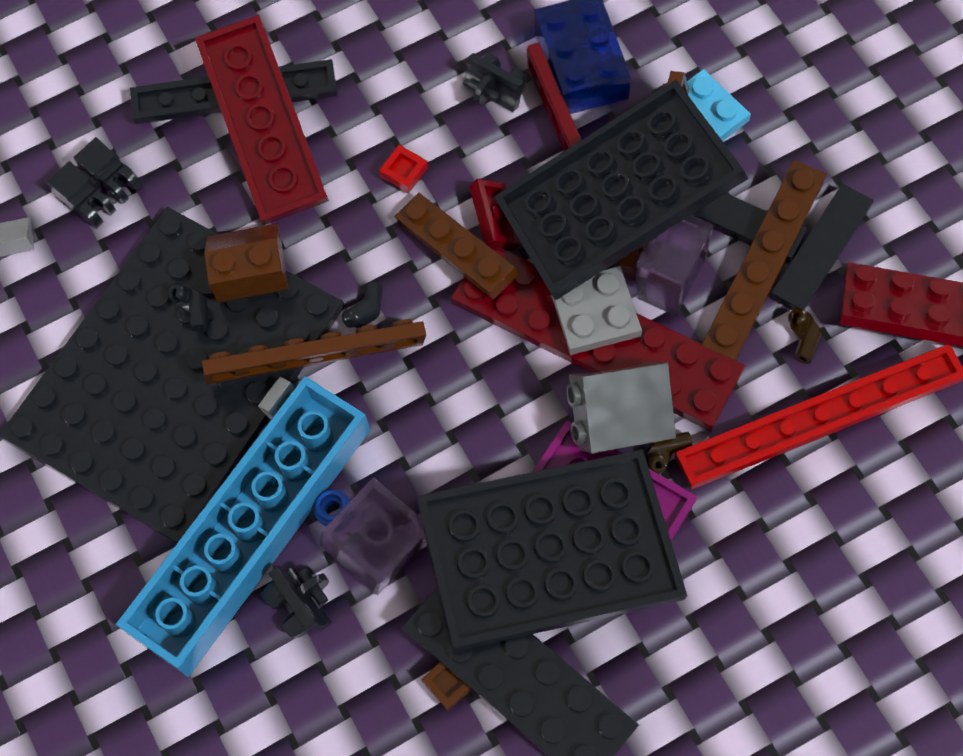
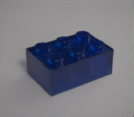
(583, 53)

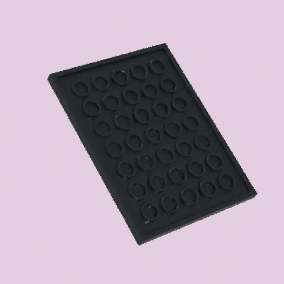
(129, 392)

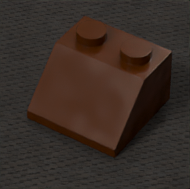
(246, 263)

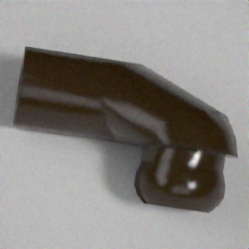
(806, 332)
(661, 451)

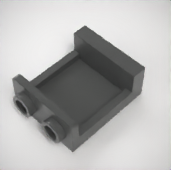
(621, 407)

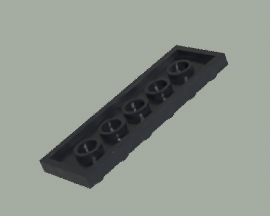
(529, 688)

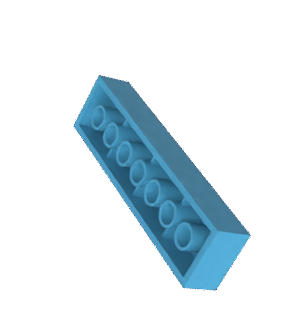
(245, 526)

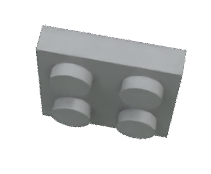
(598, 313)

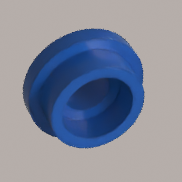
(327, 499)

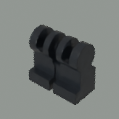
(98, 169)

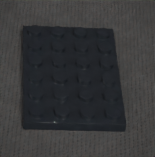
(619, 188)
(549, 549)

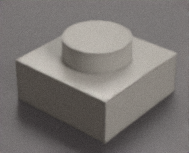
(276, 397)

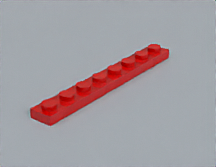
(819, 416)

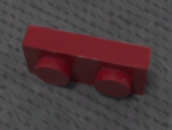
(492, 221)

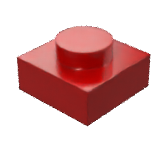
(403, 168)

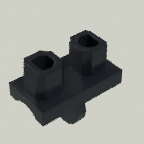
(494, 83)
(303, 595)

